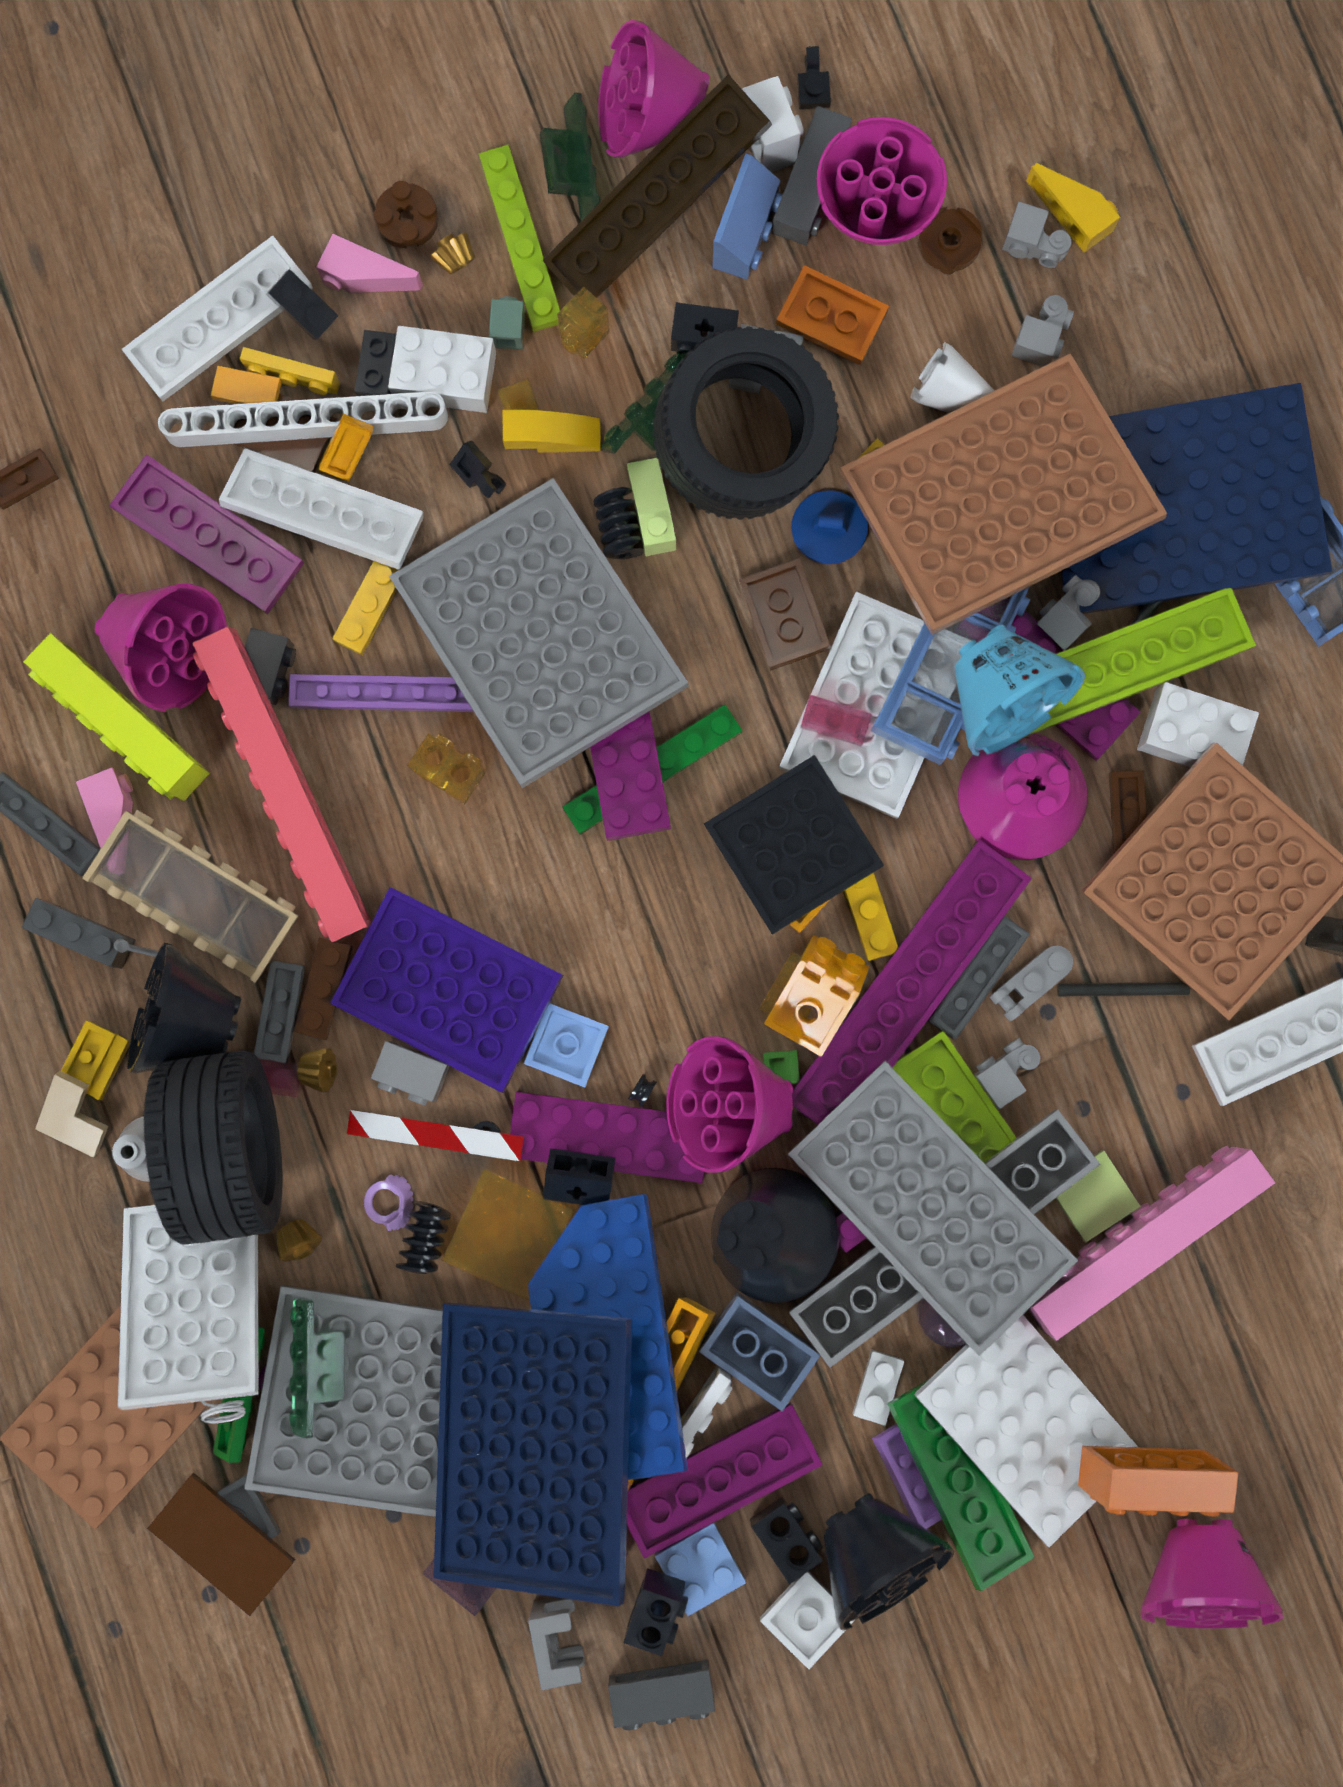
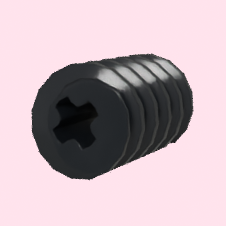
(615, 524)
(424, 1238)

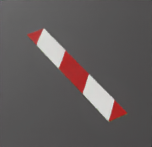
(435, 1135)

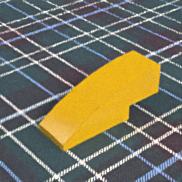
(550, 431)

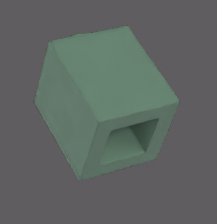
(507, 323)

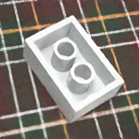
(444, 363)
(1186, 723)

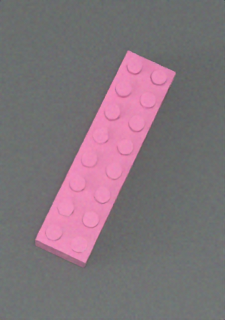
(1151, 1238)

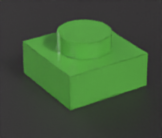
(784, 1064)

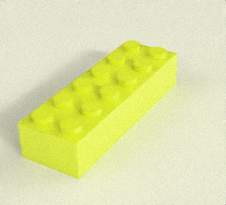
(111, 713)

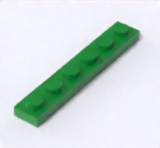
(673, 758)

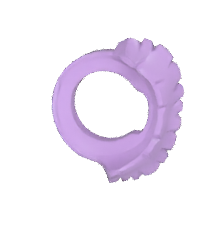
(400, 1187)

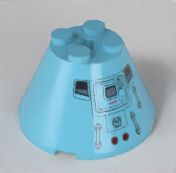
(1010, 688)

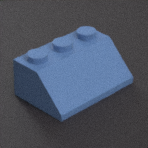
(746, 219)

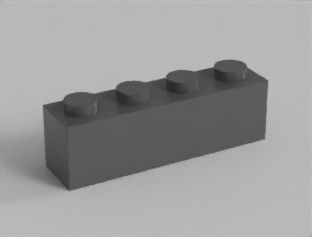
(800, 206)

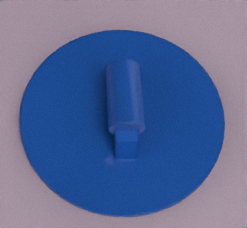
(829, 527)

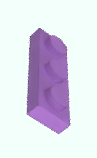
(906, 1477)

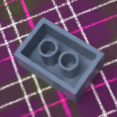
(759, 1351)

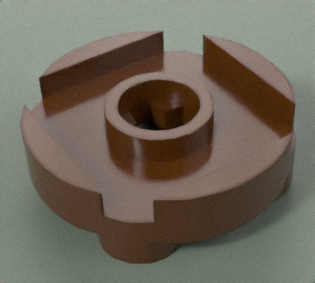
(409, 232)
(951, 257)

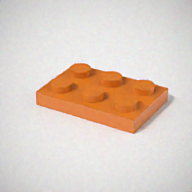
(832, 315)

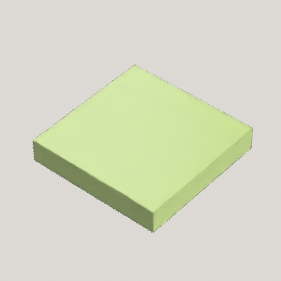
(1097, 1199)

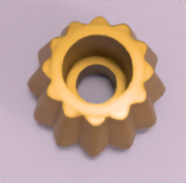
(453, 252)
(318, 1069)
(297, 1240)

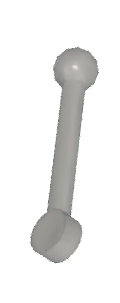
(122, 946)

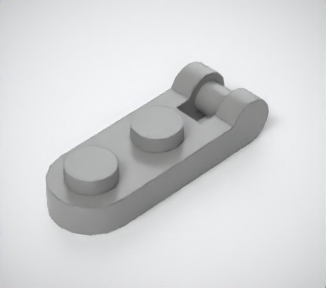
(1033, 980)

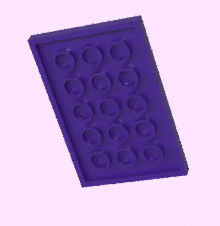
(447, 989)

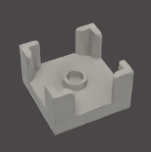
(554, 1665)

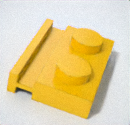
(96, 1058)

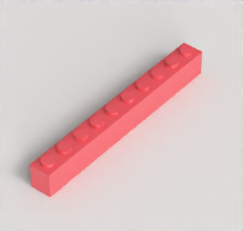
(281, 783)

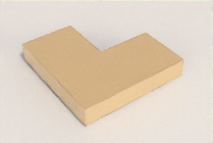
(62, 1116)

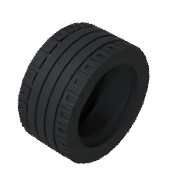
(785, 371)
(213, 1147)

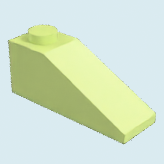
(652, 507)

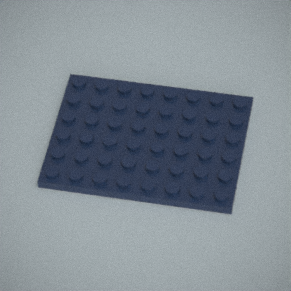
(1234, 496)
(533, 1451)

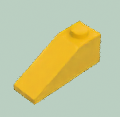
(1077, 207)

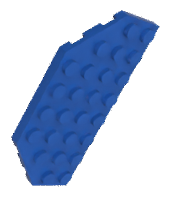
(611, 1269)

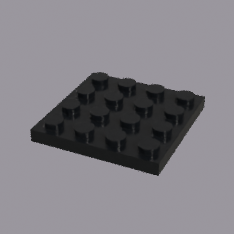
(793, 844)

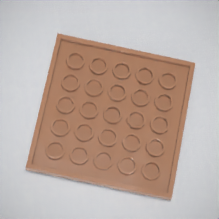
(1220, 881)

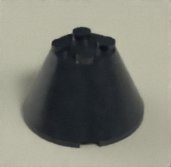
(183, 1014)
(775, 1235)
(877, 1559)

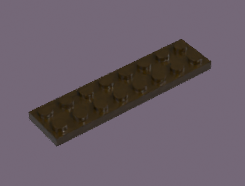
(658, 190)

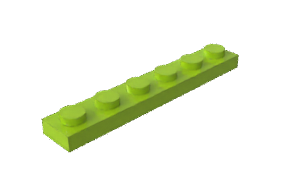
(520, 237)

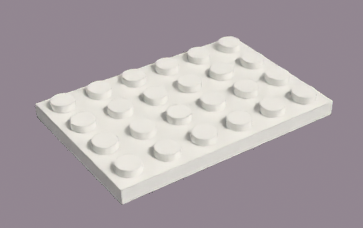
(860, 675)
(185, 1316)
(1023, 1424)

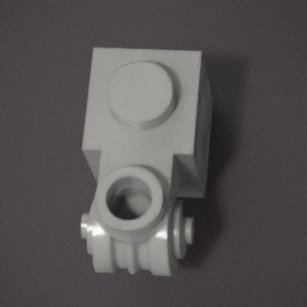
(1028, 239)
(1039, 338)
(1063, 618)
(999, 1075)

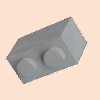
(409, 1072)

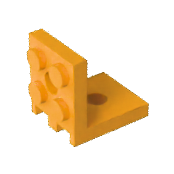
(826, 981)

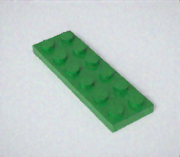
(968, 1503)

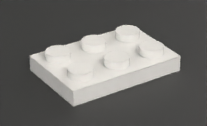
(699, 1412)

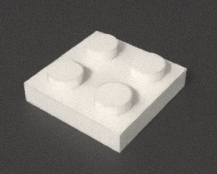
(804, 1619)

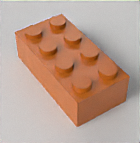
(1157, 1480)

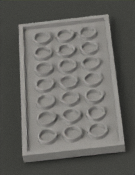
(933, 1208)

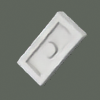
(878, 1387)

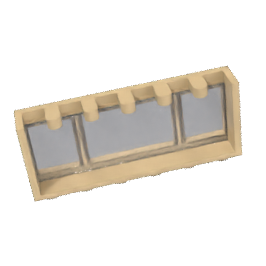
(191, 894)

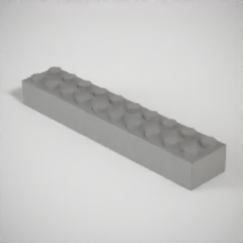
(875, 1293)

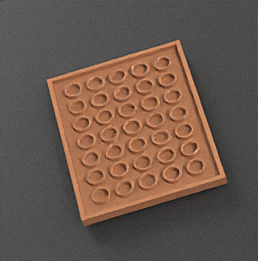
(1002, 493)

